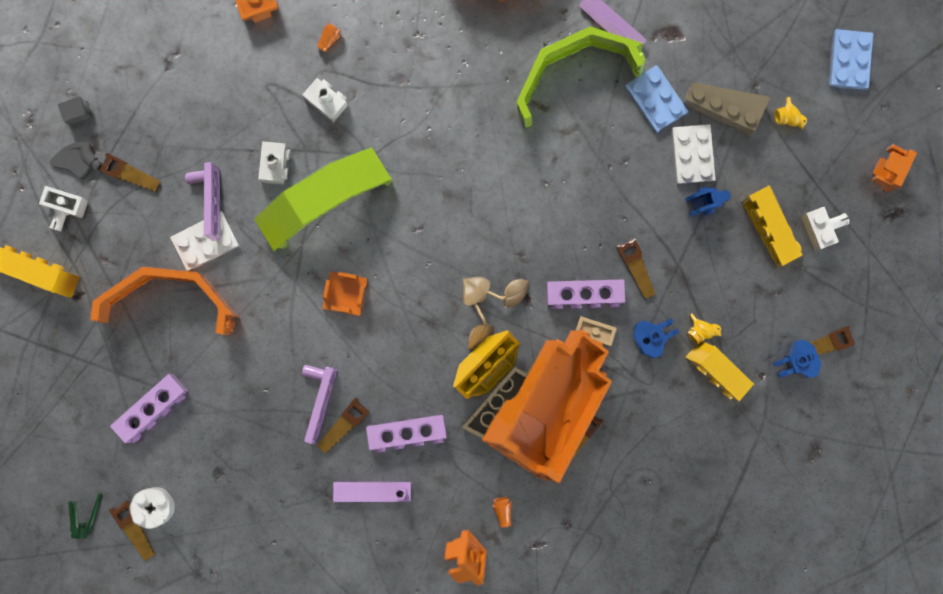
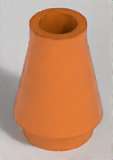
(328, 37)
(502, 509)

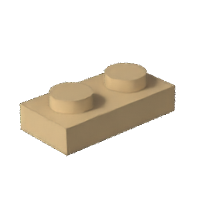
(597, 330)

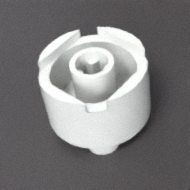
(156, 497)

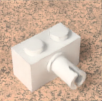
(325, 100)
(273, 162)
(63, 205)
(821, 228)

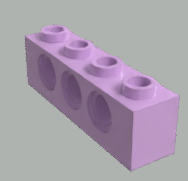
(615, 288)
(123, 425)
(376, 432)

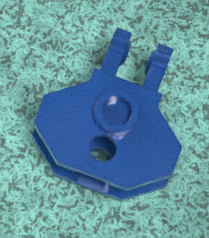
(707, 200)
(654, 336)
(798, 360)

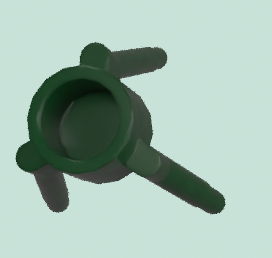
(79, 528)

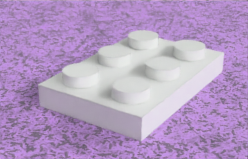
(693, 154)
(198, 249)

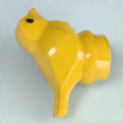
(790, 115)
(702, 330)

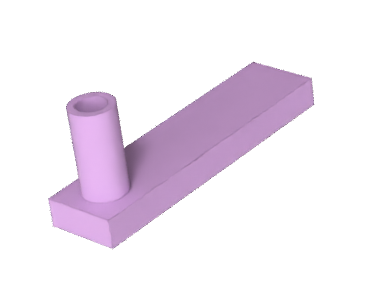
(211, 180)
(327, 380)
(371, 491)

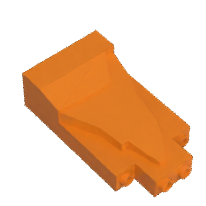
(552, 407)

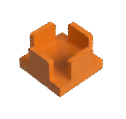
(256, 9)
(893, 171)
(344, 293)
(470, 557)

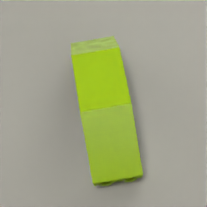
(585, 38)
(319, 195)

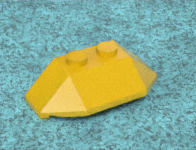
(487, 364)

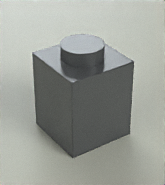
(74, 110)

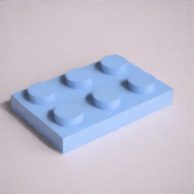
(851, 59)
(656, 99)

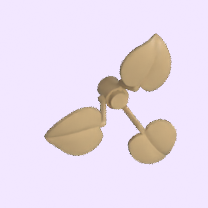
(475, 291)

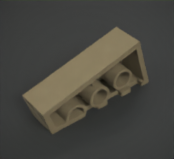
(727, 106)
(506, 390)

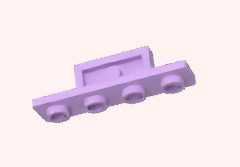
(608, 19)

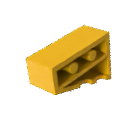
(719, 370)

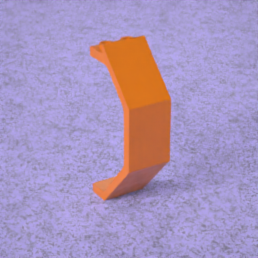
(102, 305)

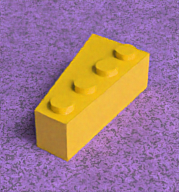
(772, 226)
(37, 272)

